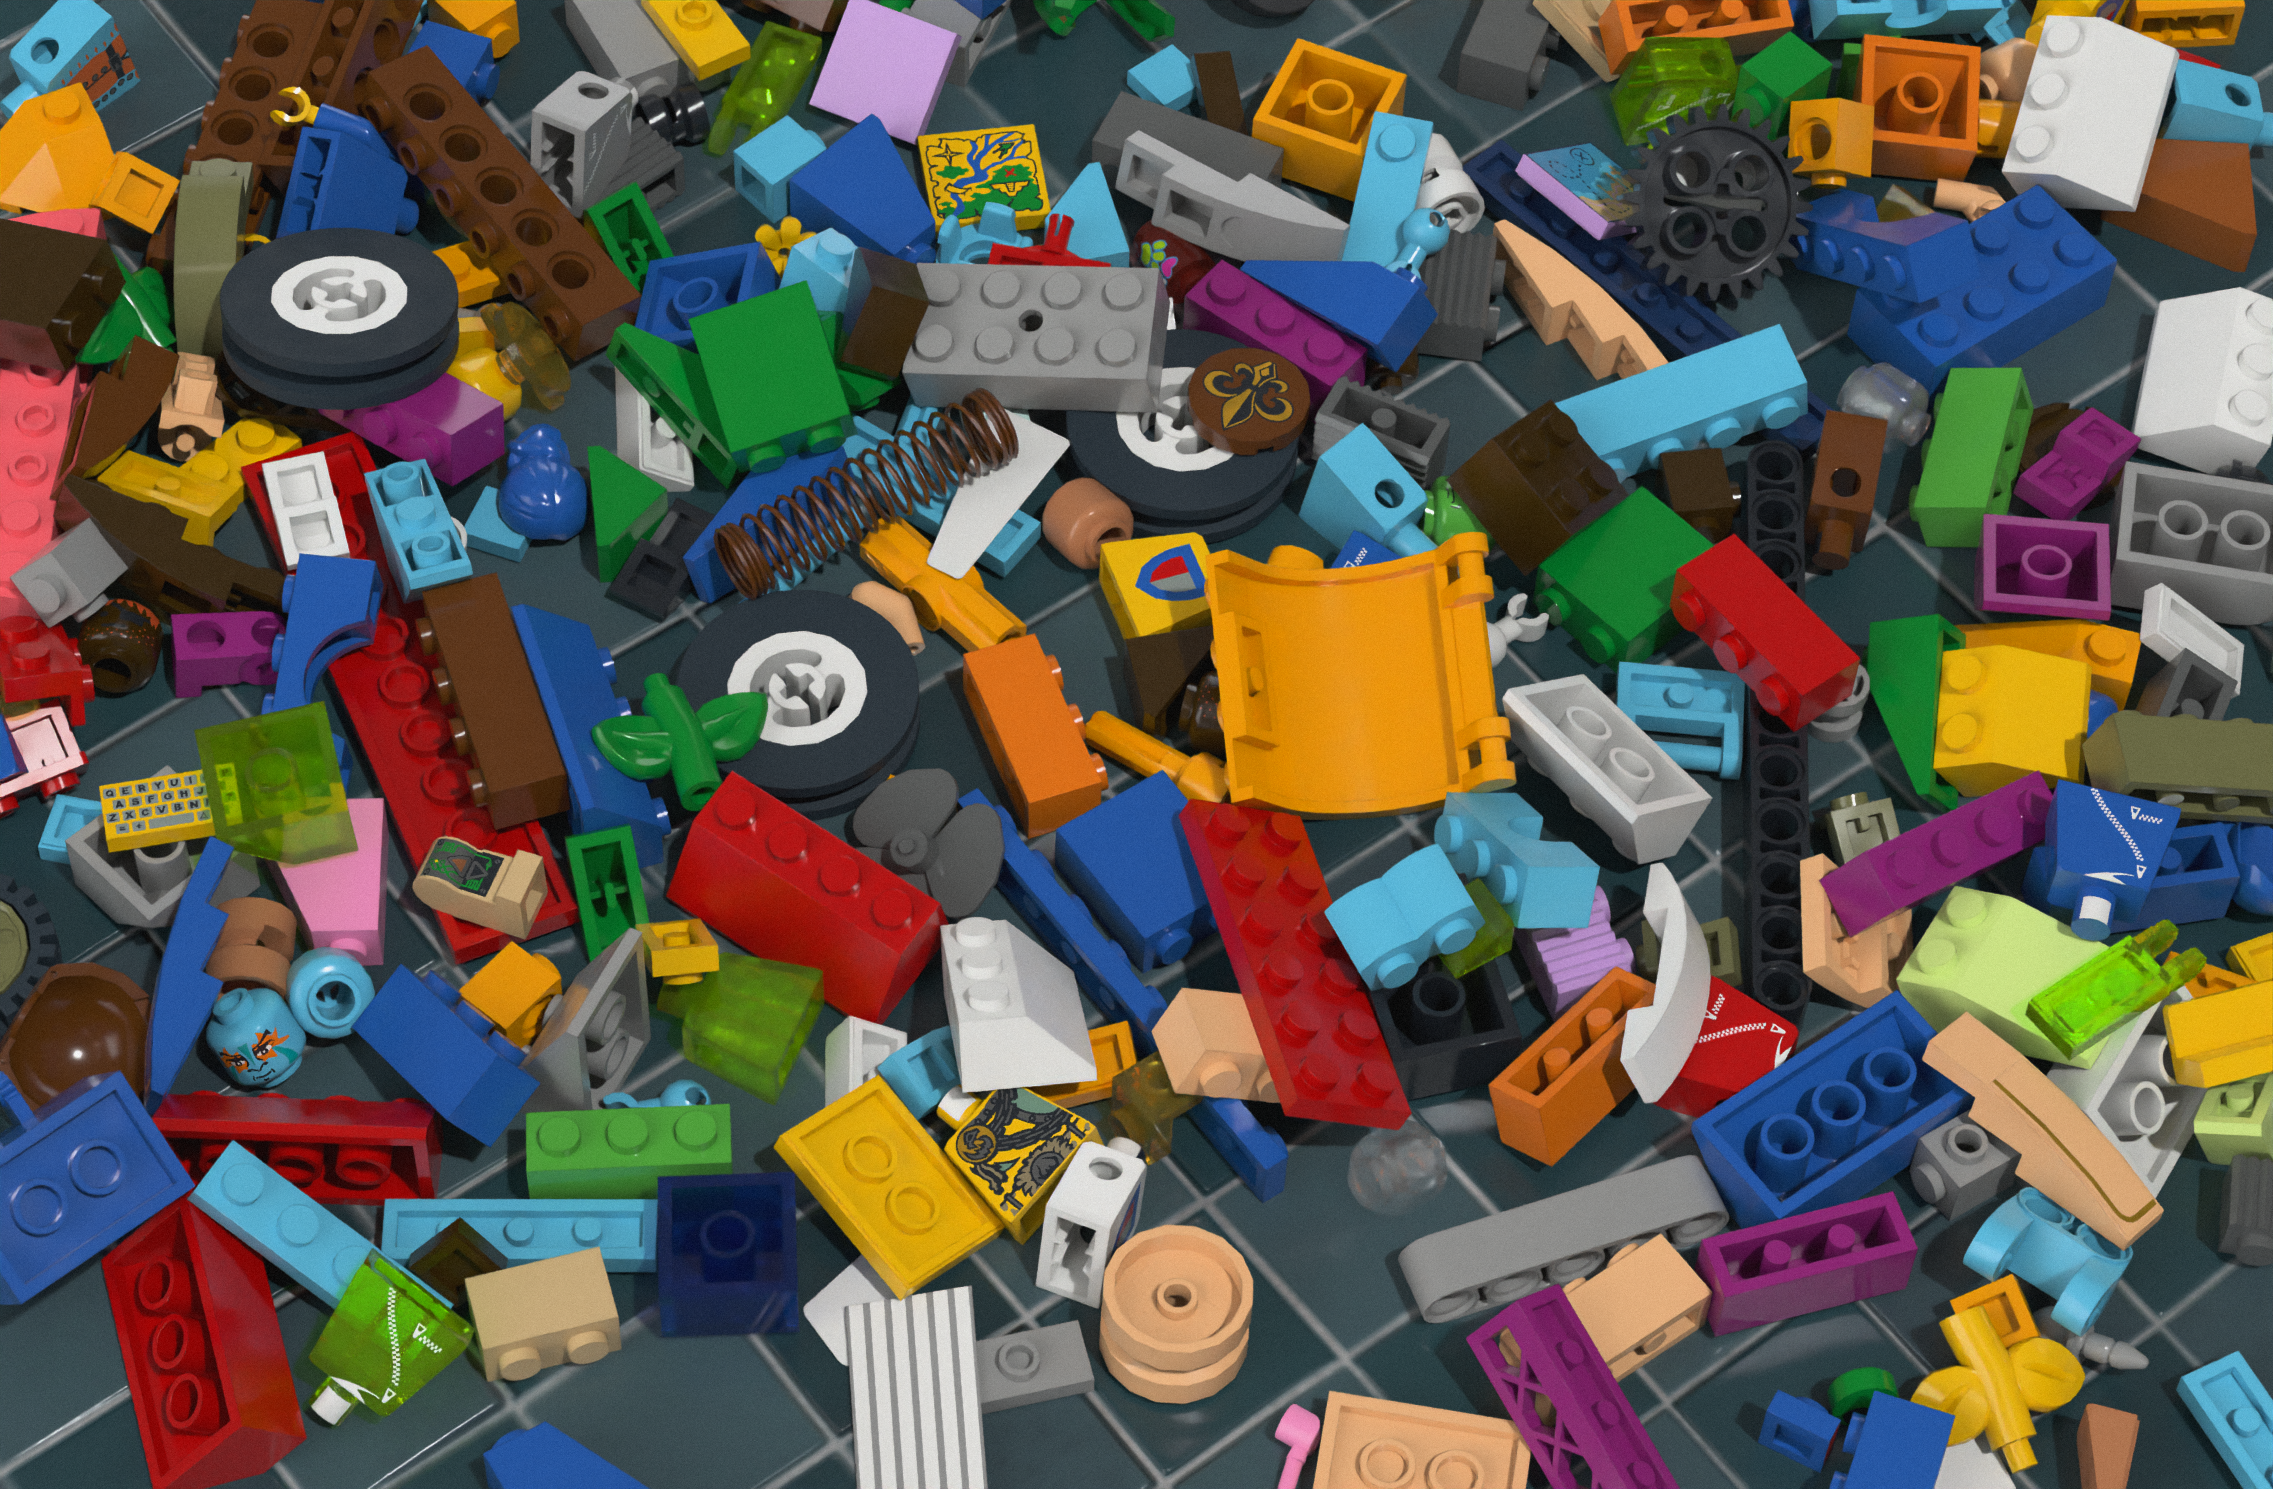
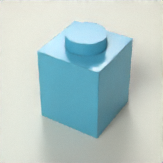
(769, 162)

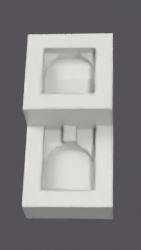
(305, 508)

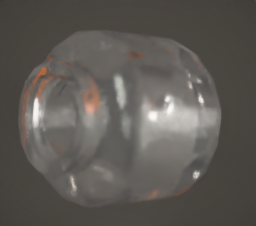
(1890, 396)
(1397, 1169)

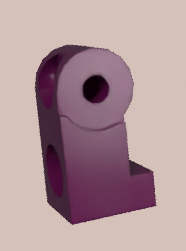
(223, 649)

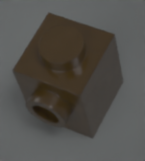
(1699, 491)

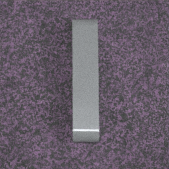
(1559, 1238)

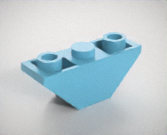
(416, 529)

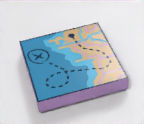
(1582, 185)

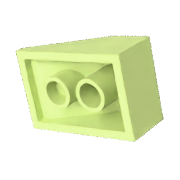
(1991, 960)

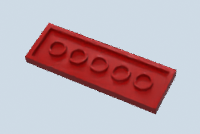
(1293, 967)

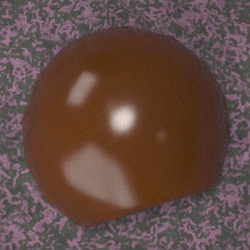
(74, 1027)

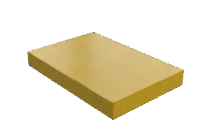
(889, 1187)

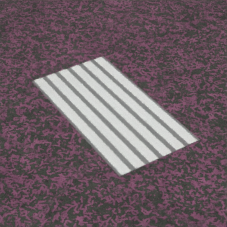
(916, 1392)

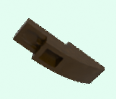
(162, 564)

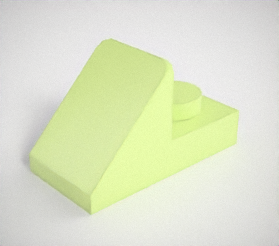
(2237, 1120)

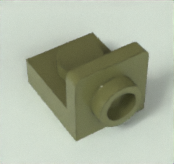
(1857, 825)

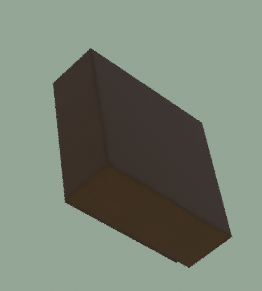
(453, 1256)

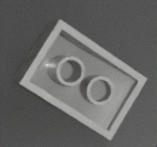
(592, 1032)

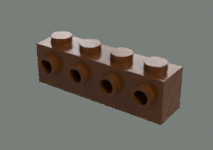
(494, 701)

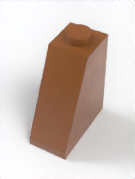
(2197, 201)

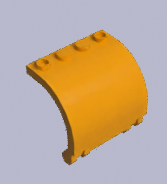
(1357, 683)

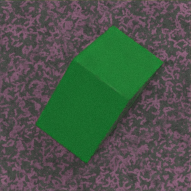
(627, 232)
(624, 509)
(605, 885)

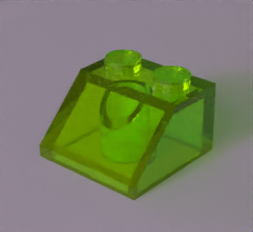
(277, 785)

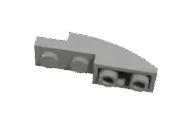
(1223, 215)

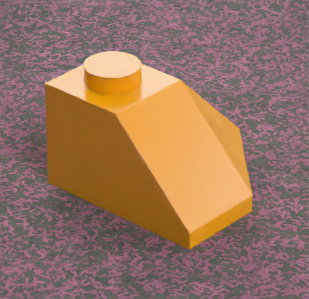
(53, 153)

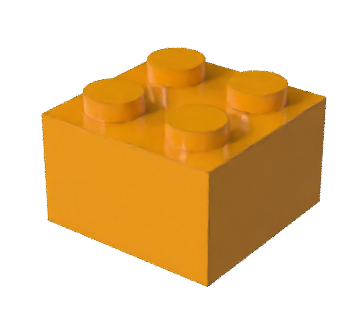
(1324, 115)

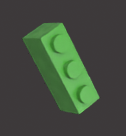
(1971, 454)
(624, 1150)

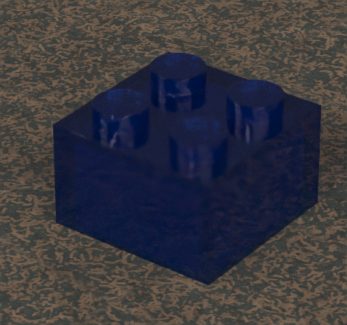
(728, 1254)

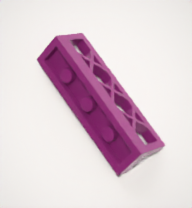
(1589, 1403)

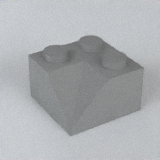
(148, 882)

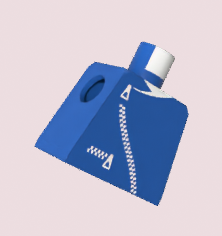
(2103, 854)

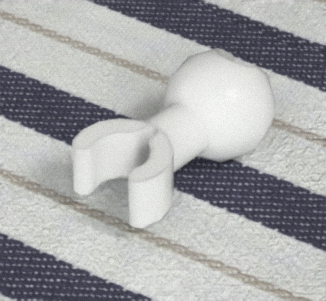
(1509, 629)

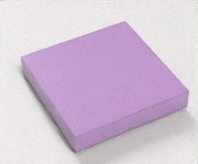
(885, 68)

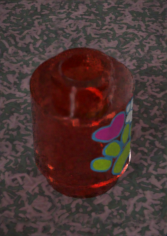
(1179, 261)

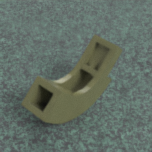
(207, 246)

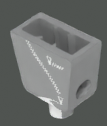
(582, 137)

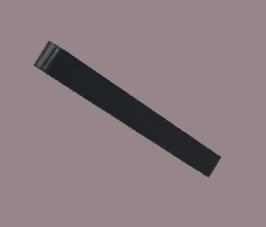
(1775, 532)

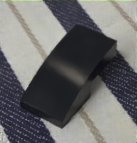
(655, 571)

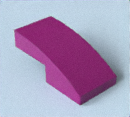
(2078, 466)

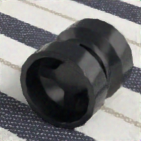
(676, 115)

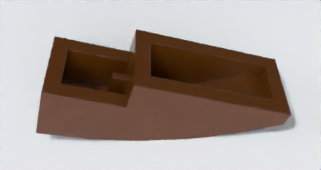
(114, 410)

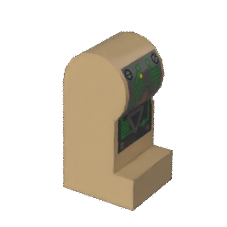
(483, 885)

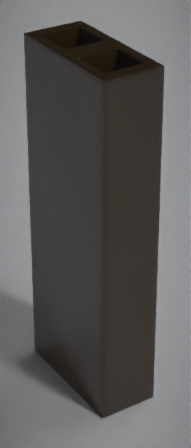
(1218, 90)

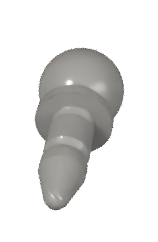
(2091, 1344)

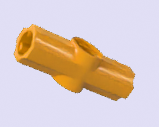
(939, 599)

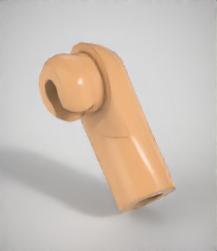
(1968, 198)
(894, 608)

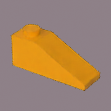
(2105, 648)

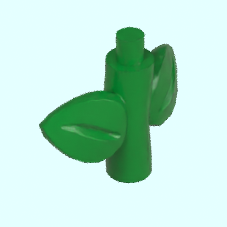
(141, 310)
(681, 739)

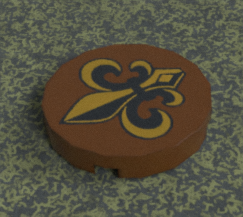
(1248, 400)

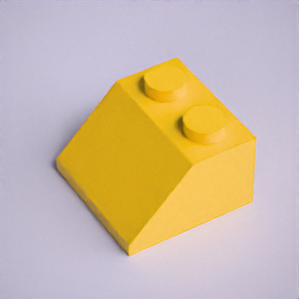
(2010, 716)

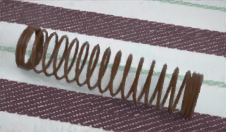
(747, 563)

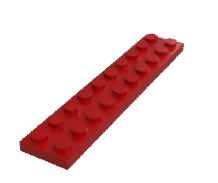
(399, 718)

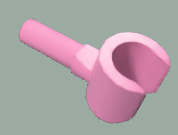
(1301, 1432)

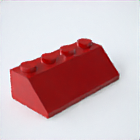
(805, 899)
(326, 1147)
(201, 1351)

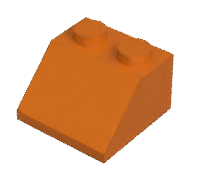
(1922, 105)

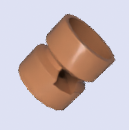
(254, 946)

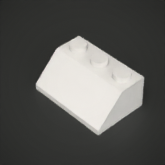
(2090, 113)
(2208, 381)
(1605, 766)
(1011, 1009)
(2136, 1096)

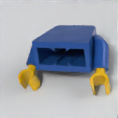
(341, 175)

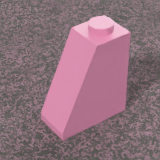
(343, 896)

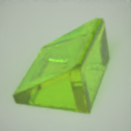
(1490, 940)

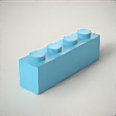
(1692, 402)

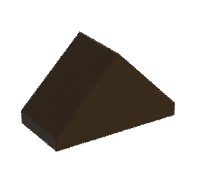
(881, 314)
(1159, 672)

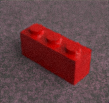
(1763, 633)

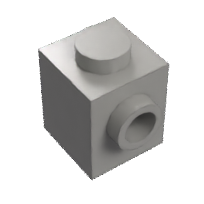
(70, 575)
(1962, 1166)

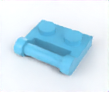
(1687, 703)

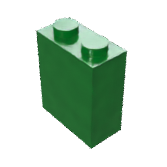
(773, 378)
(1618, 580)

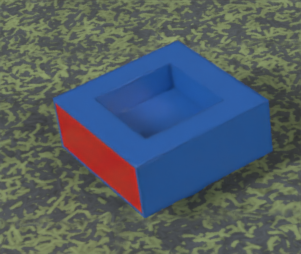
(1799, 1430)

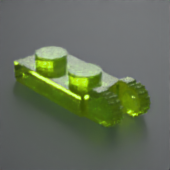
(765, 83)
(2112, 989)

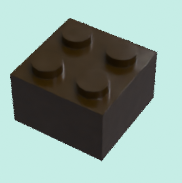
(1537, 486)

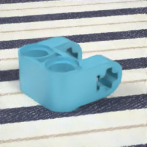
(2052, 1253)

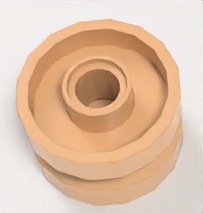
(1175, 1314)

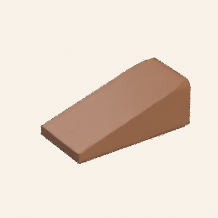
(2106, 1446)

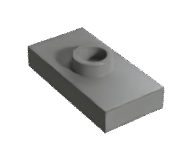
(1033, 1367)

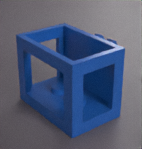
(76, 1179)

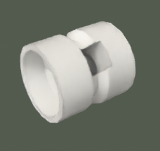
(1449, 188)

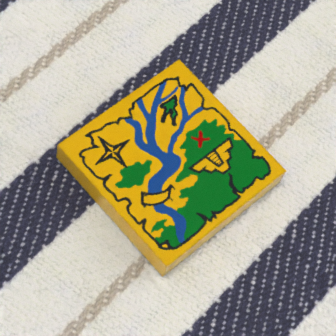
(981, 167)

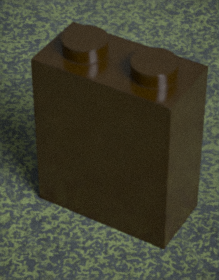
(52, 292)

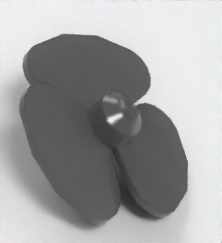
(900, 830)

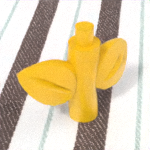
(1998, 1385)

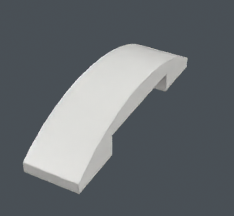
(1664, 1034)

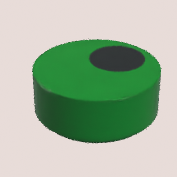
(1855, 1390)

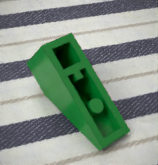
(678, 391)
(1905, 683)

